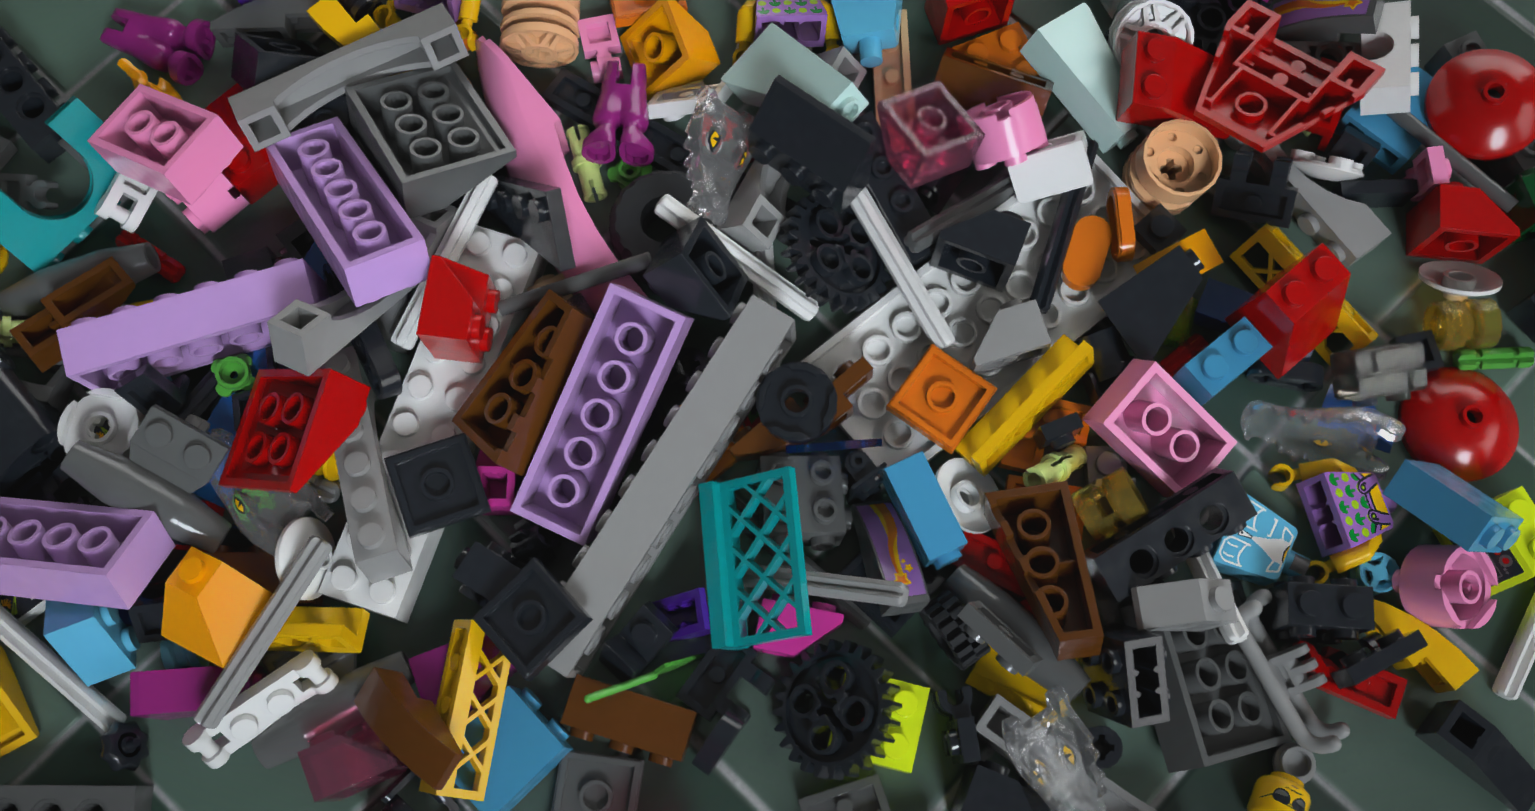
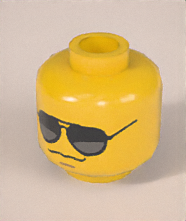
(1279, 793)

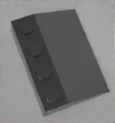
(428, 135)
(1215, 699)

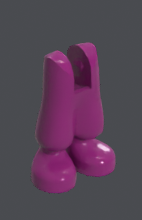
(163, 43)
(625, 108)

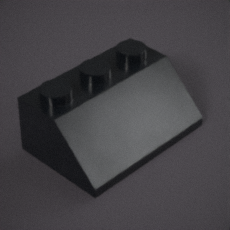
(811, 145)

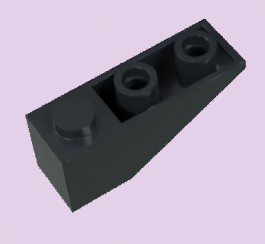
(1479, 752)

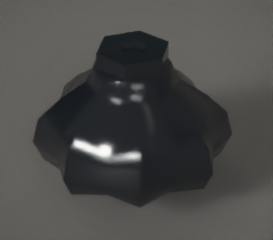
(124, 746)

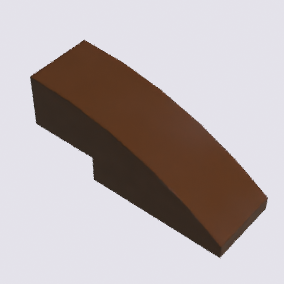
(88, 295)
(408, 726)

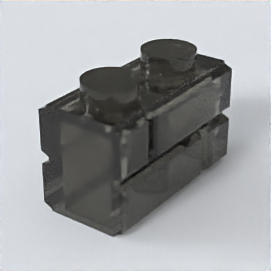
(1377, 372)

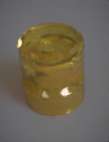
(1465, 324)
(1122, 497)

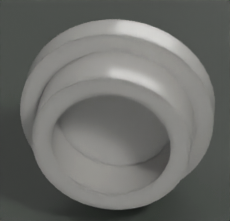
(1295, 761)

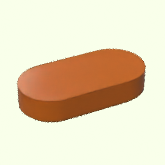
(1122, 224)
(1086, 253)

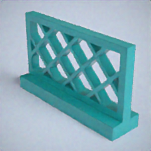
(727, 563)

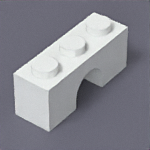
(1397, 56)

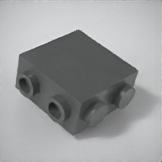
(819, 497)

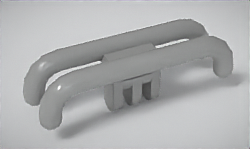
(1286, 680)

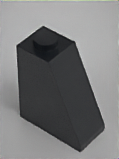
(1153, 301)

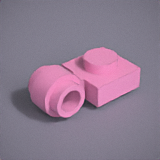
(600, 41)
(1430, 170)

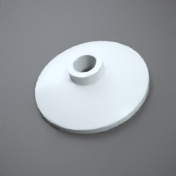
(1460, 279)
(965, 493)
(291, 543)

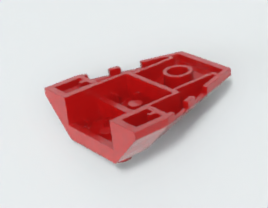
(1271, 90)

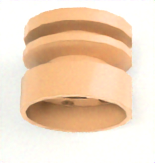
(540, 32)
(1173, 165)

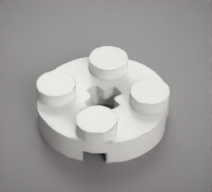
(91, 411)

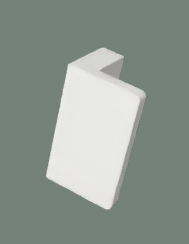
(1053, 169)

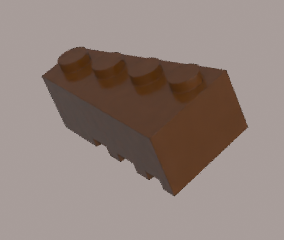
(524, 384)
(1048, 560)

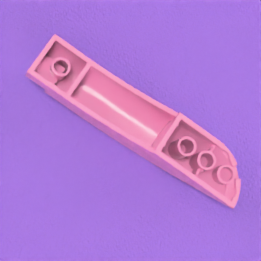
(540, 158)

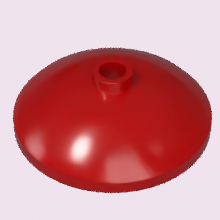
(1471, 119)
(1445, 436)

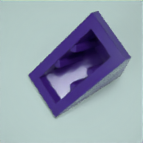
(688, 613)

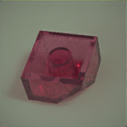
(927, 134)
(347, 764)

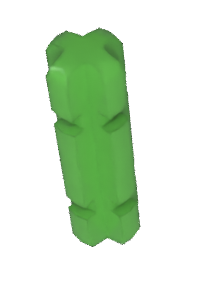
(1493, 358)

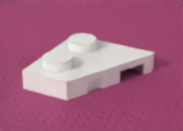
(681, 100)

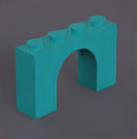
(41, 238)

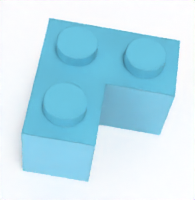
(91, 640)

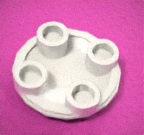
(1335, 170)

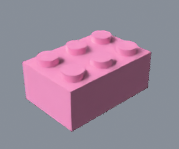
(166, 143)
(1159, 428)

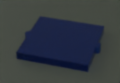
(838, 445)

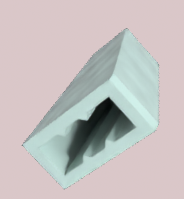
(780, 54)
(1084, 74)

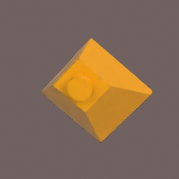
(670, 46)
(210, 607)

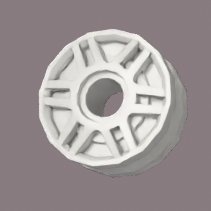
(1148, 15)

